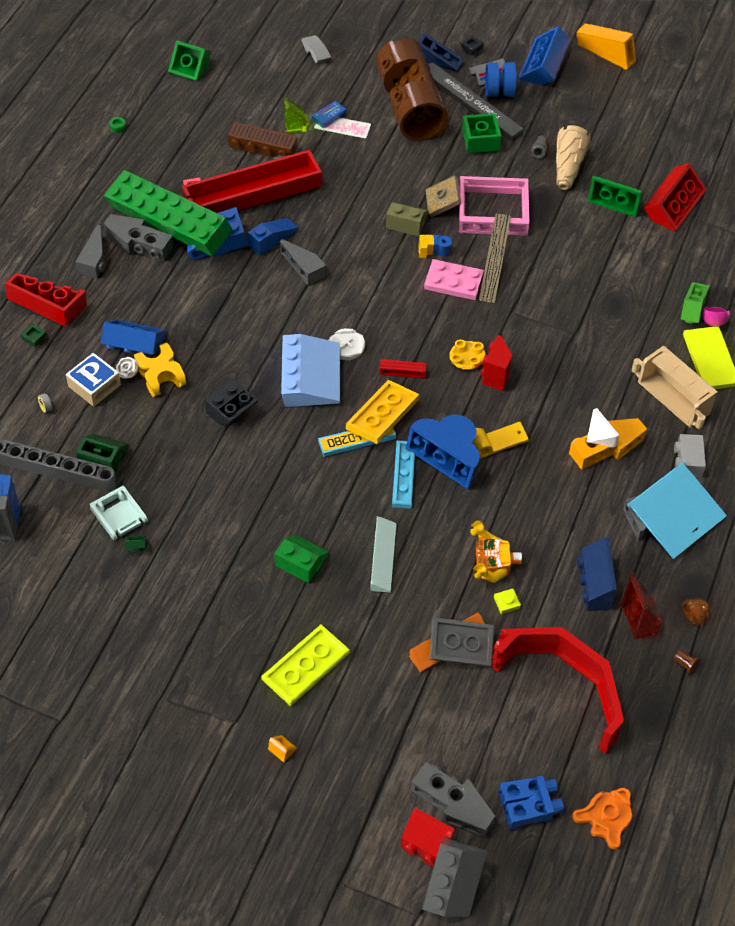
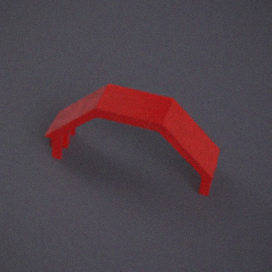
(576, 654)

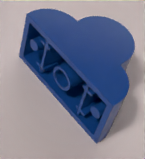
(446, 446)

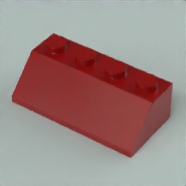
(675, 197)

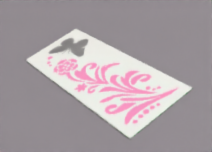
(347, 127)

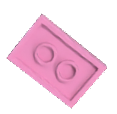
(453, 279)

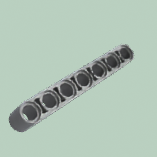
(57, 466)

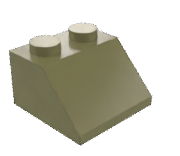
(406, 218)

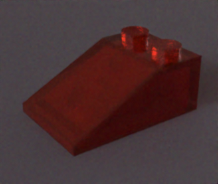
(640, 609)

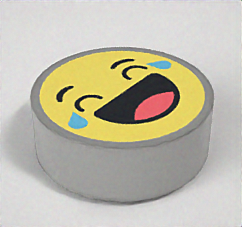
(45, 403)

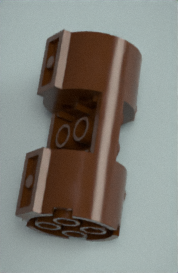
(412, 90)

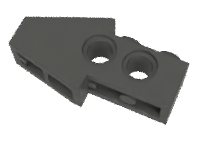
(133, 235)
(467, 814)

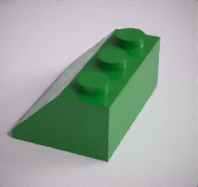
(615, 196)

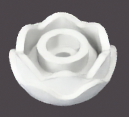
(127, 367)

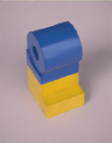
(434, 245)

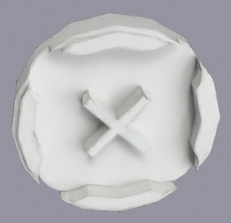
(351, 343)

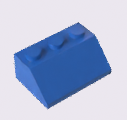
(132, 337)

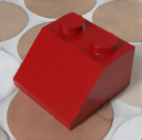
(424, 836)

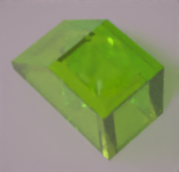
(294, 117)

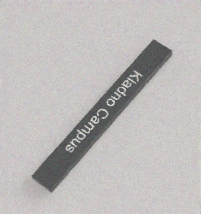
(473, 101)

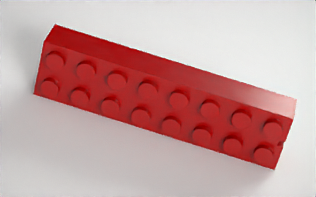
(256, 183)

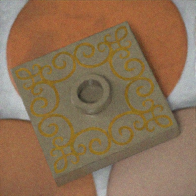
(443, 196)

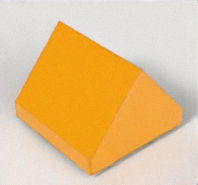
(281, 747)

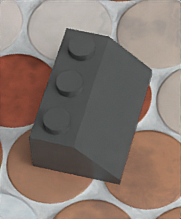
(454, 879)

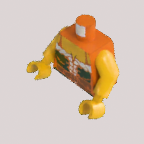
(492, 555)

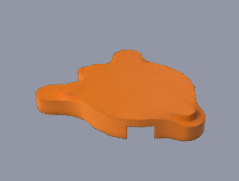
(608, 814)

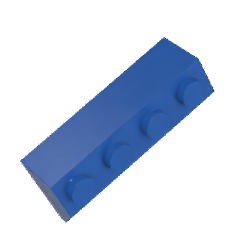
(545, 57)

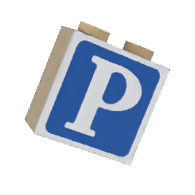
(93, 379)

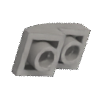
(316, 48)

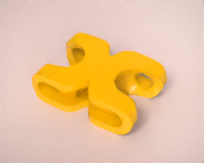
(160, 369)

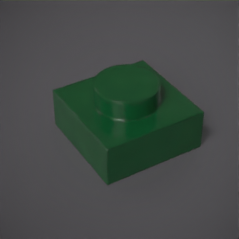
(33, 335)
(135, 543)

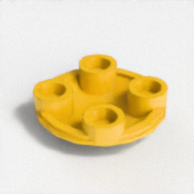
(467, 354)

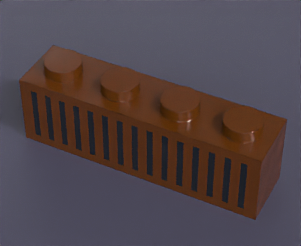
(261, 140)

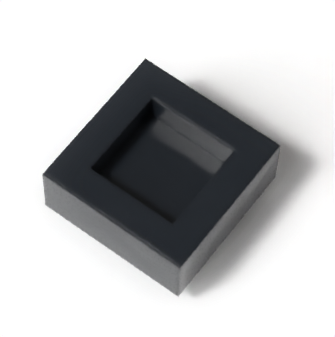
(472, 45)

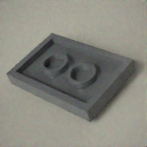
(461, 642)

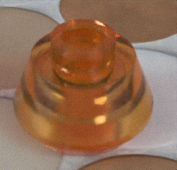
(695, 610)

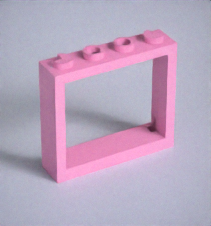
(484, 225)

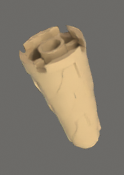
(570, 152)

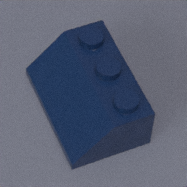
(597, 575)

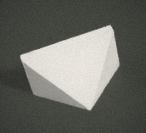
(601, 431)

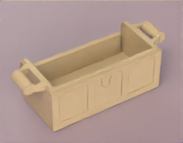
(676, 386)

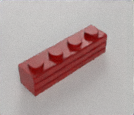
(402, 368)

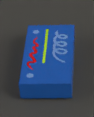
(328, 114)

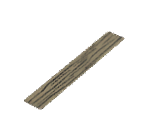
(495, 258)

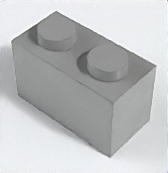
(691, 451)

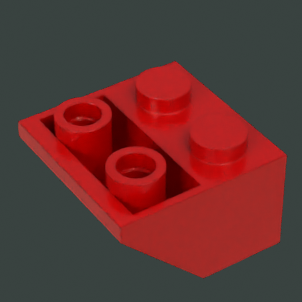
(497, 365)

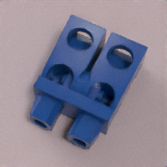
(529, 801)

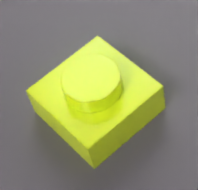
(507, 601)

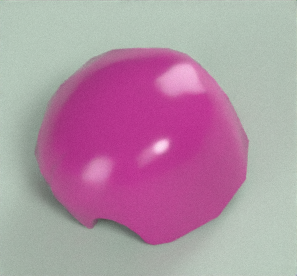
(715, 316)

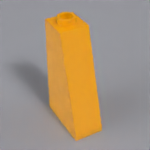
(609, 44)

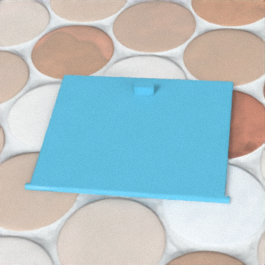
(676, 508)

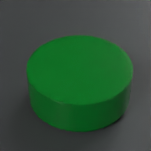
(117, 125)

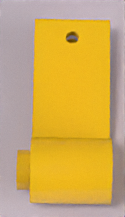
(499, 439)

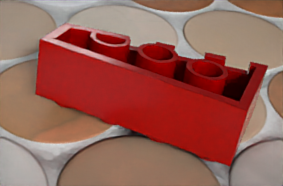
(45, 298)

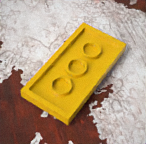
(382, 411)

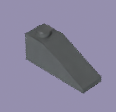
(92, 256)
(304, 262)

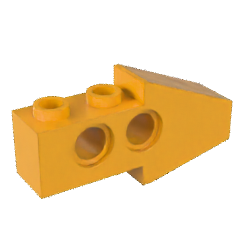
(630, 433)

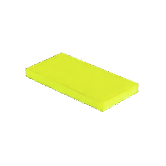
(711, 356)
(305, 665)

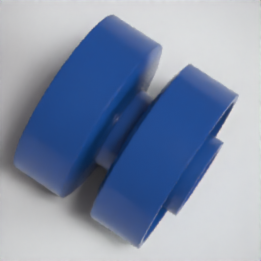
(505, 79)

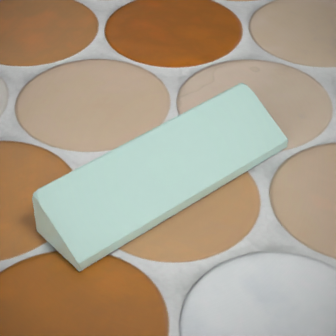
(383, 555)

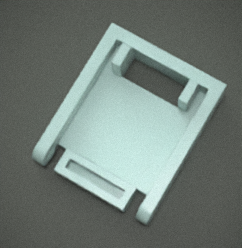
(120, 517)

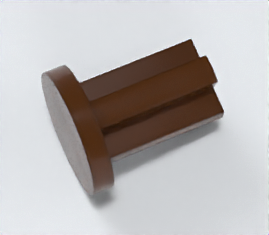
(687, 661)

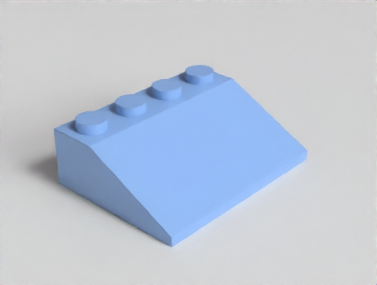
(310, 371)

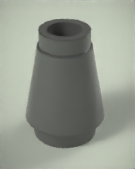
(539, 148)

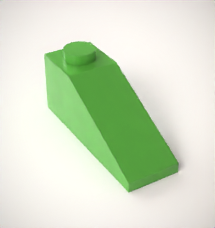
(694, 303)

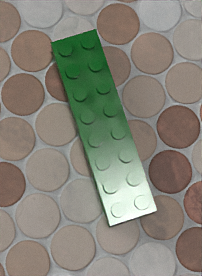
(168, 212)

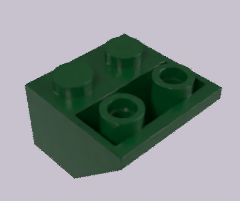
(102, 450)

